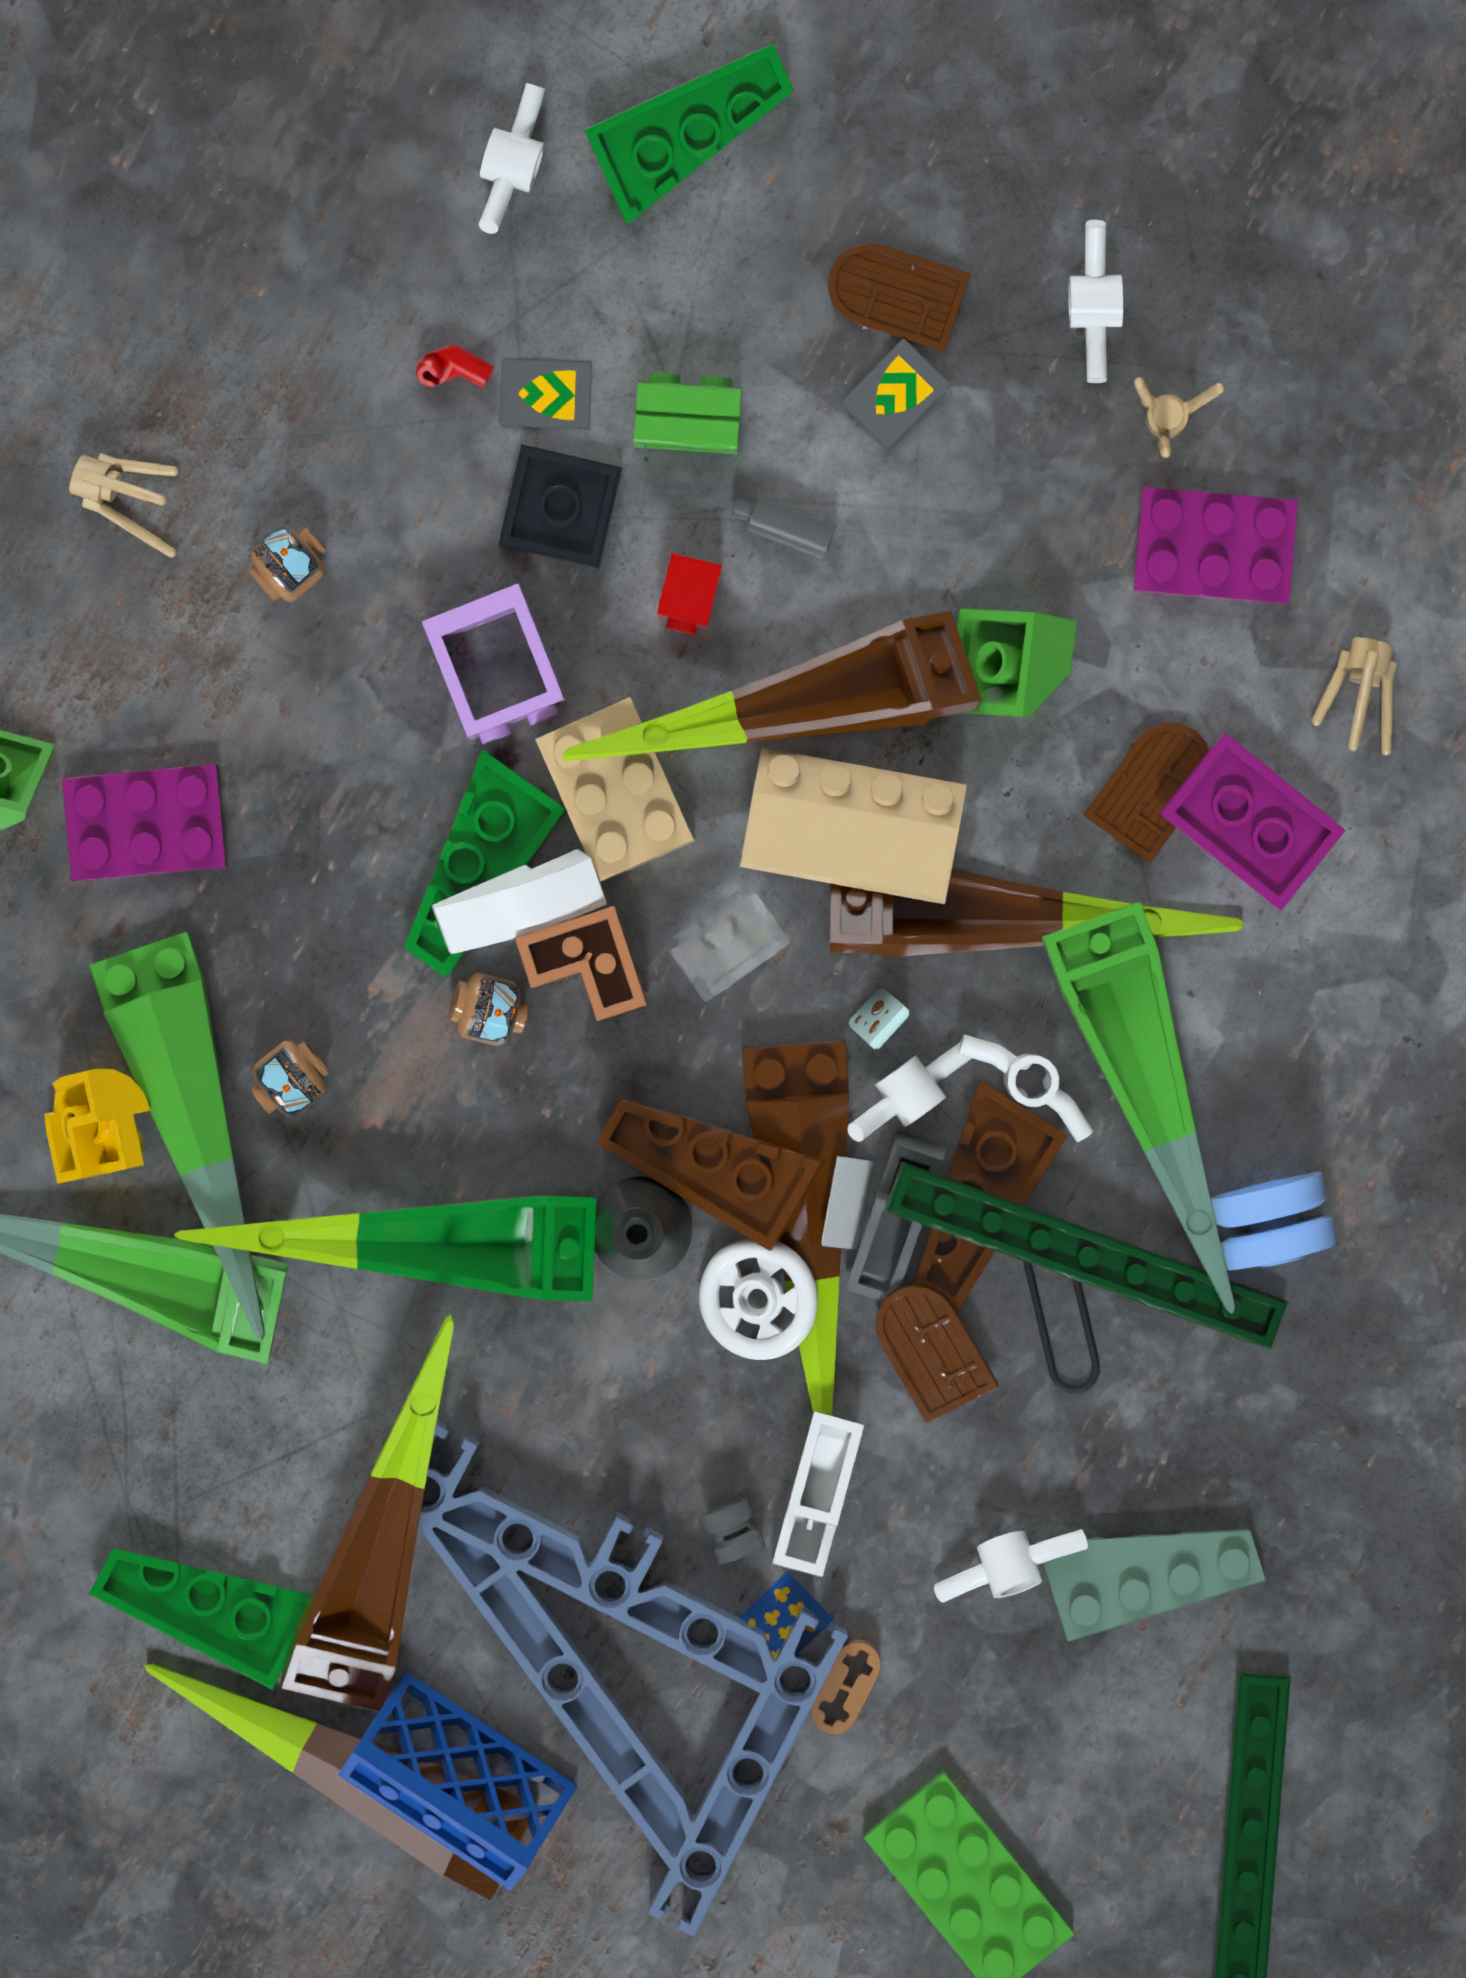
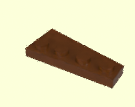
(998, 1152)
(718, 1170)

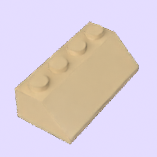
(853, 825)

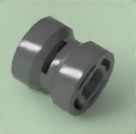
(727, 1520)

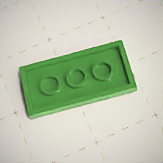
(968, 1882)

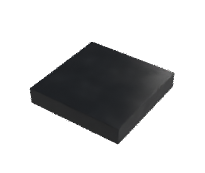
(560, 506)

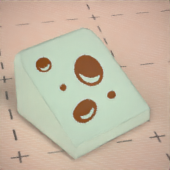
(878, 1018)

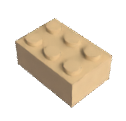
(615, 802)

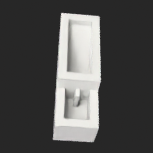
(520, 903)
(818, 1494)

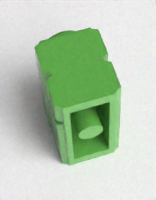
(688, 415)

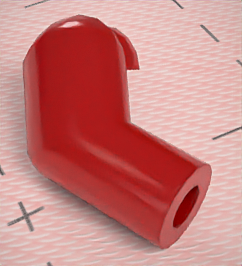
(451, 363)

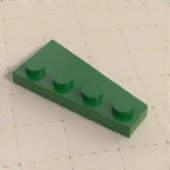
(673, 134)
(494, 832)
(214, 1613)

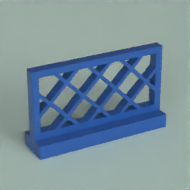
(445, 1815)

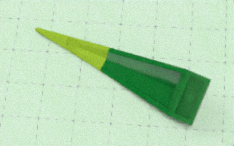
(506, 1245)

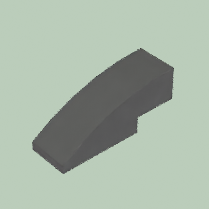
(887, 1237)

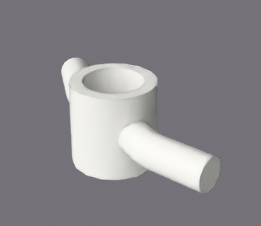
(512, 159)
(1095, 301)
(908, 1092)
(1050, 1095)
(1010, 1564)

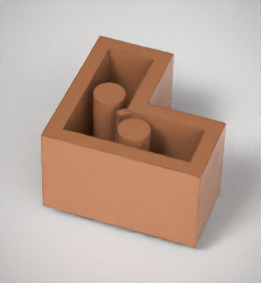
(587, 946)

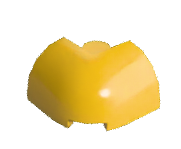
(95, 1124)

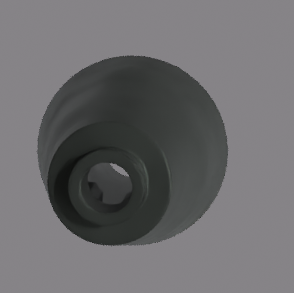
(659, 1211)

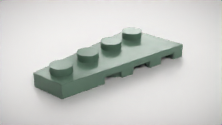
(1147, 1575)

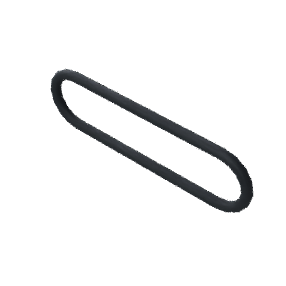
(1045, 1339)

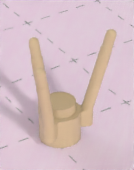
(1169, 414)
(98, 481)
(1368, 663)

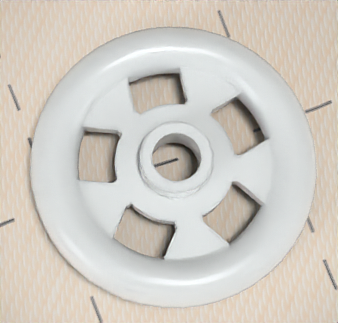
(724, 1321)

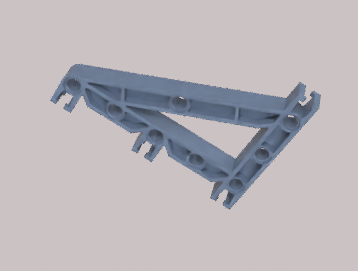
(471, 1541)

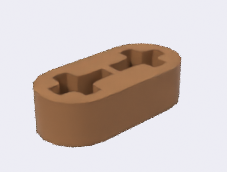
(857, 1692)

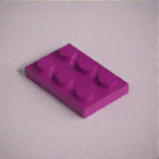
(1215, 545)
(1251, 821)
(144, 822)

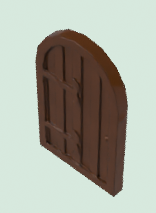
(897, 294)
(1143, 785)
(932, 1350)

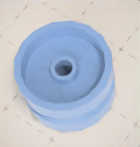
(1276, 1229)

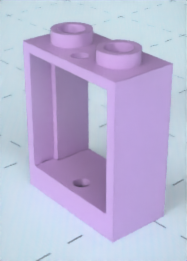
(473, 615)

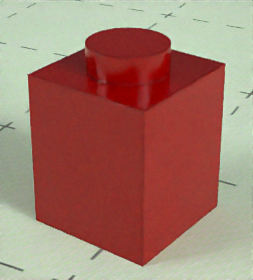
(689, 594)

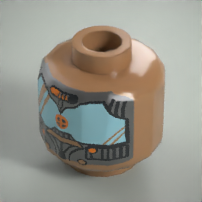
(287, 563)
(488, 1009)
(289, 1078)

